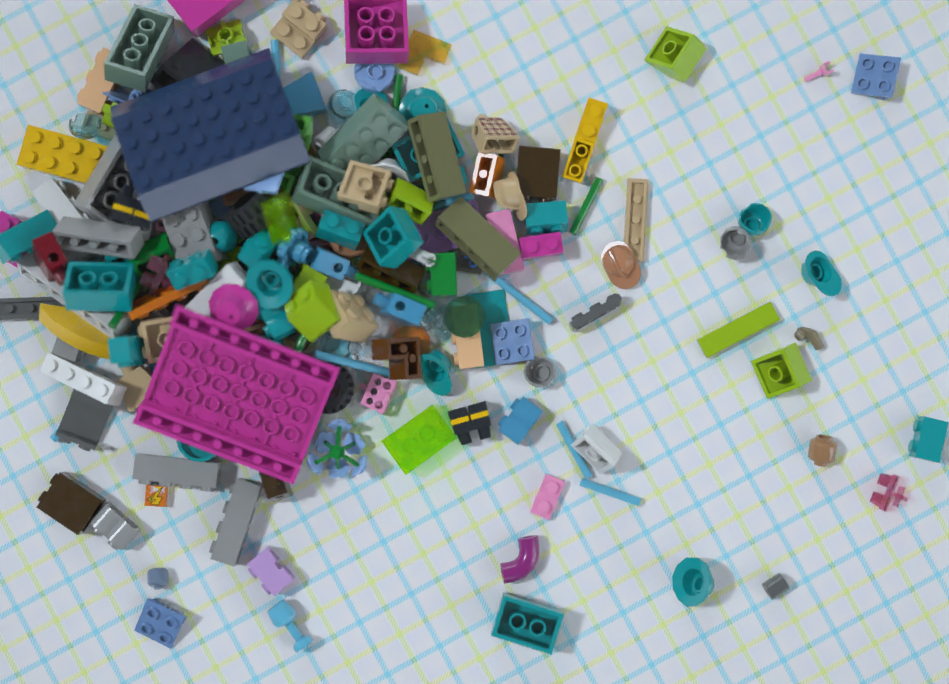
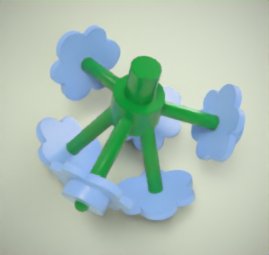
(328, 443)

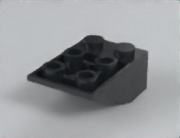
(185, 63)

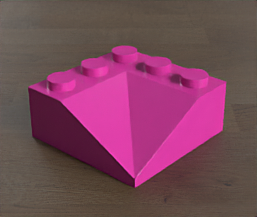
(376, 31)

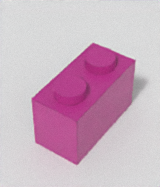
(541, 246)

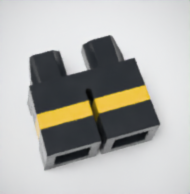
(123, 208)
(462, 426)

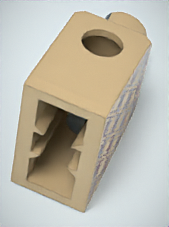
(494, 135)

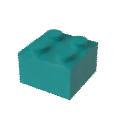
(392, 237)

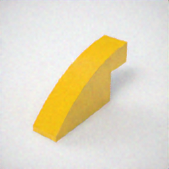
(74, 330)

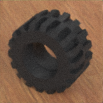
(247, 214)
(345, 393)

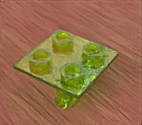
(279, 217)

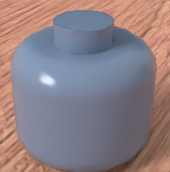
(157, 578)

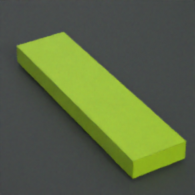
(738, 329)

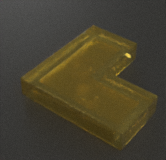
(422, 47)

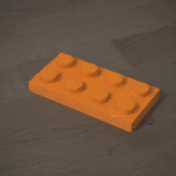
(147, 303)

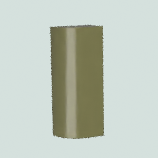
(436, 156)
(477, 238)

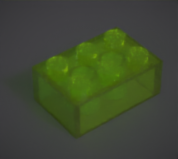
(419, 439)

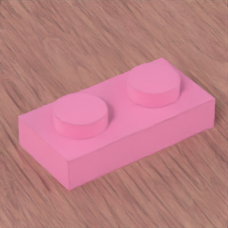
(547, 496)

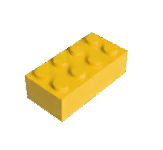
(59, 154)

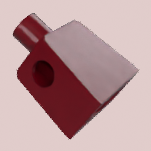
(50, 258)

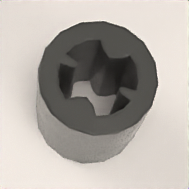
(775, 586)

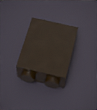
(538, 173)
(70, 502)

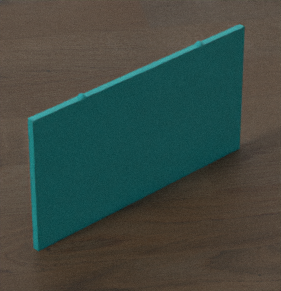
(495, 312)

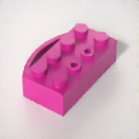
(203, 14)

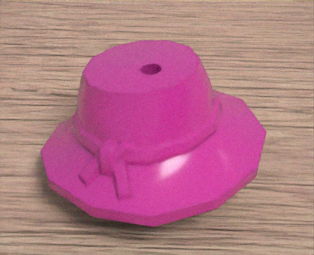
(234, 301)

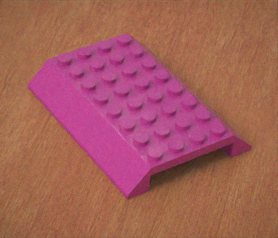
(236, 395)

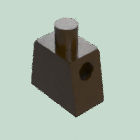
(275, 488)

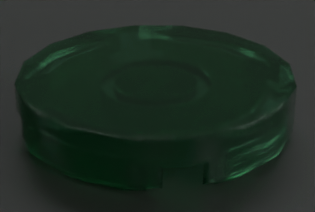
(464, 316)

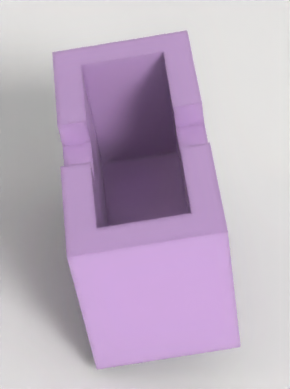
(270, 572)

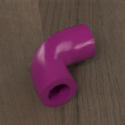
(524, 563)

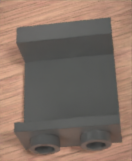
(83, 421)

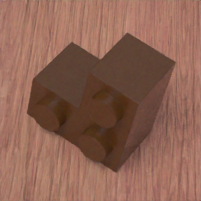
(403, 356)

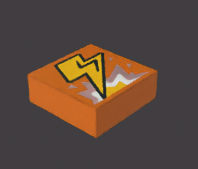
(156, 496)

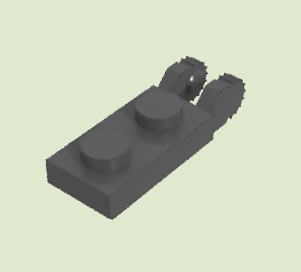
(596, 311)

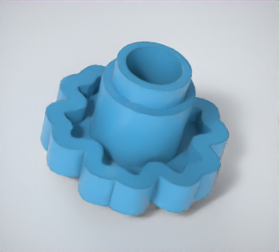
(295, 250)

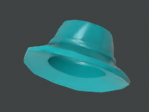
(415, 100)
(267, 289)
(692, 581)

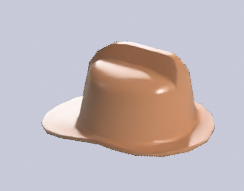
(621, 265)

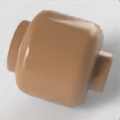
(822, 450)

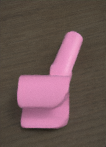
(822, 71)

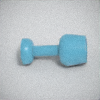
(281, 615)

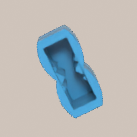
(520, 420)

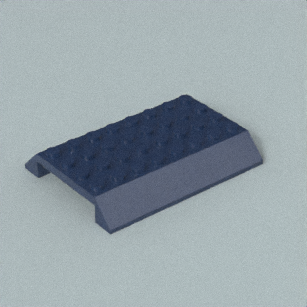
(208, 135)

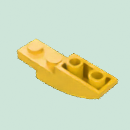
(585, 140)

